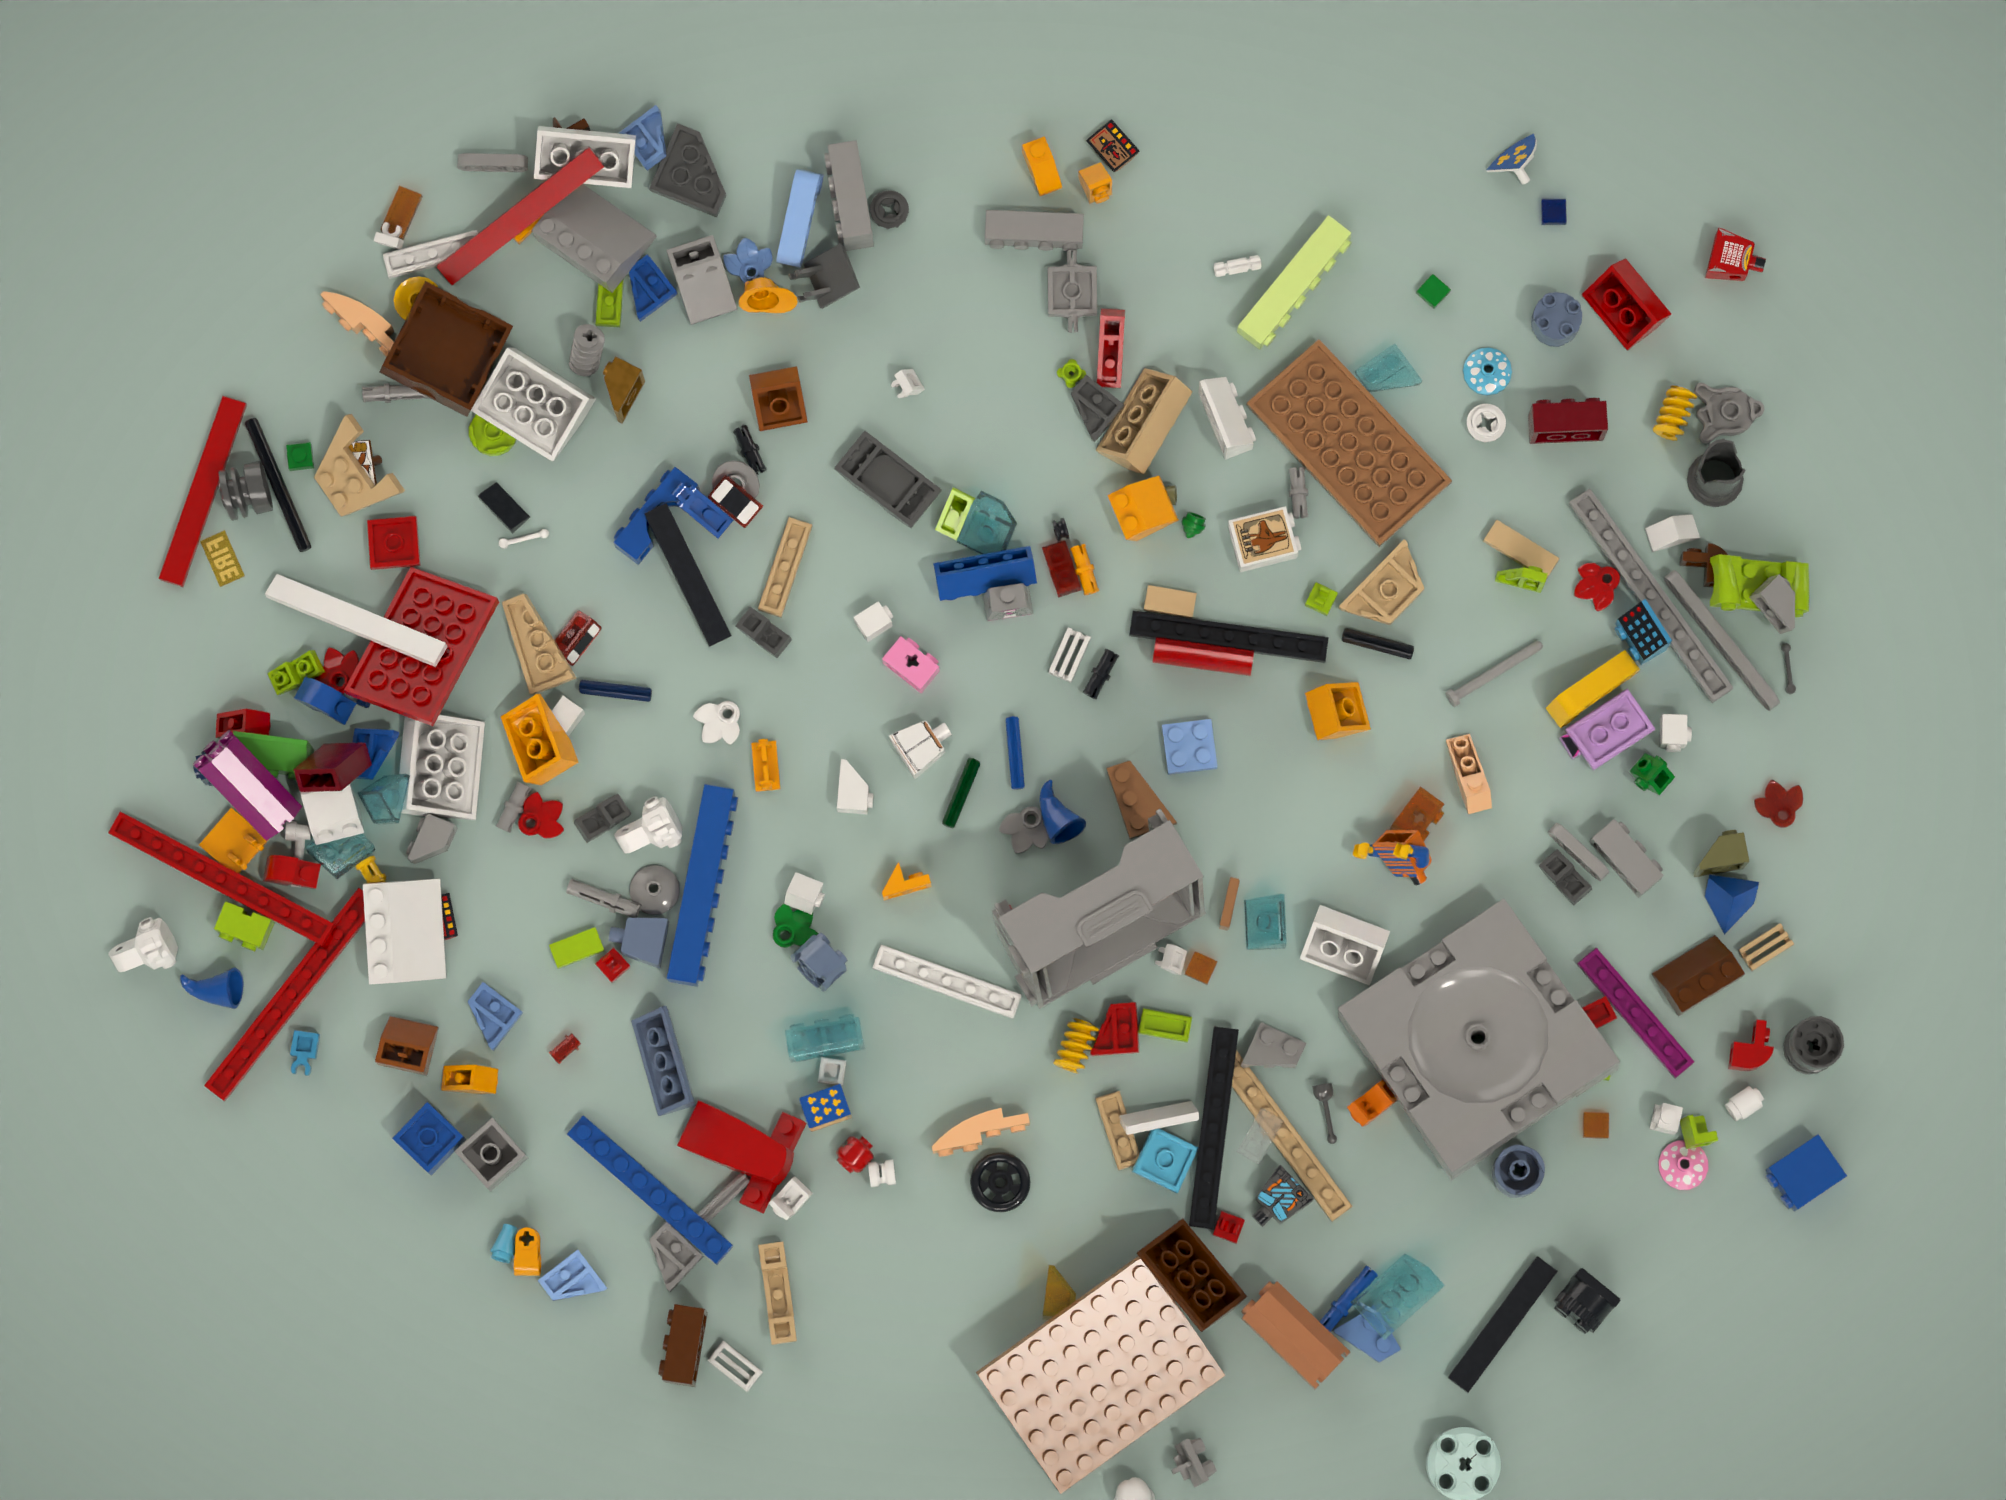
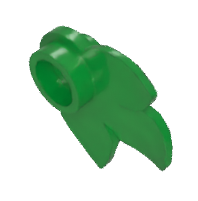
(795, 923)

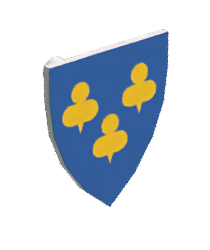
(1516, 158)

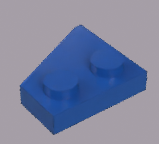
(649, 287)
(378, 745)

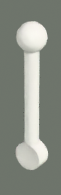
(503, 543)

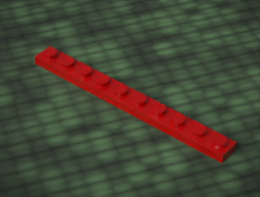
(221, 879)
(287, 1000)

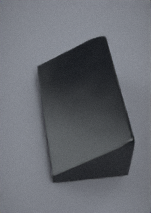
(503, 507)

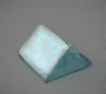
(385, 798)
(1265, 922)

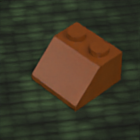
(778, 398)

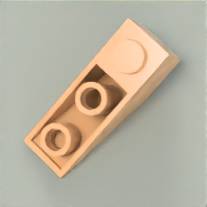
(1469, 774)

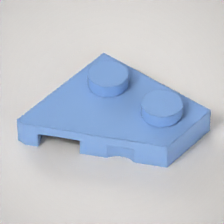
(571, 1279)

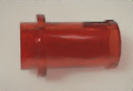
(565, 1048)

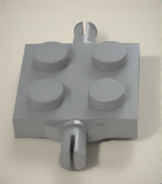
(1072, 291)

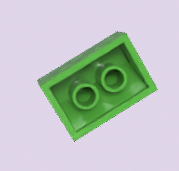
(276, 753)

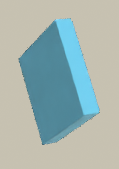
(1165, 1159)

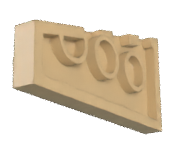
(537, 650)

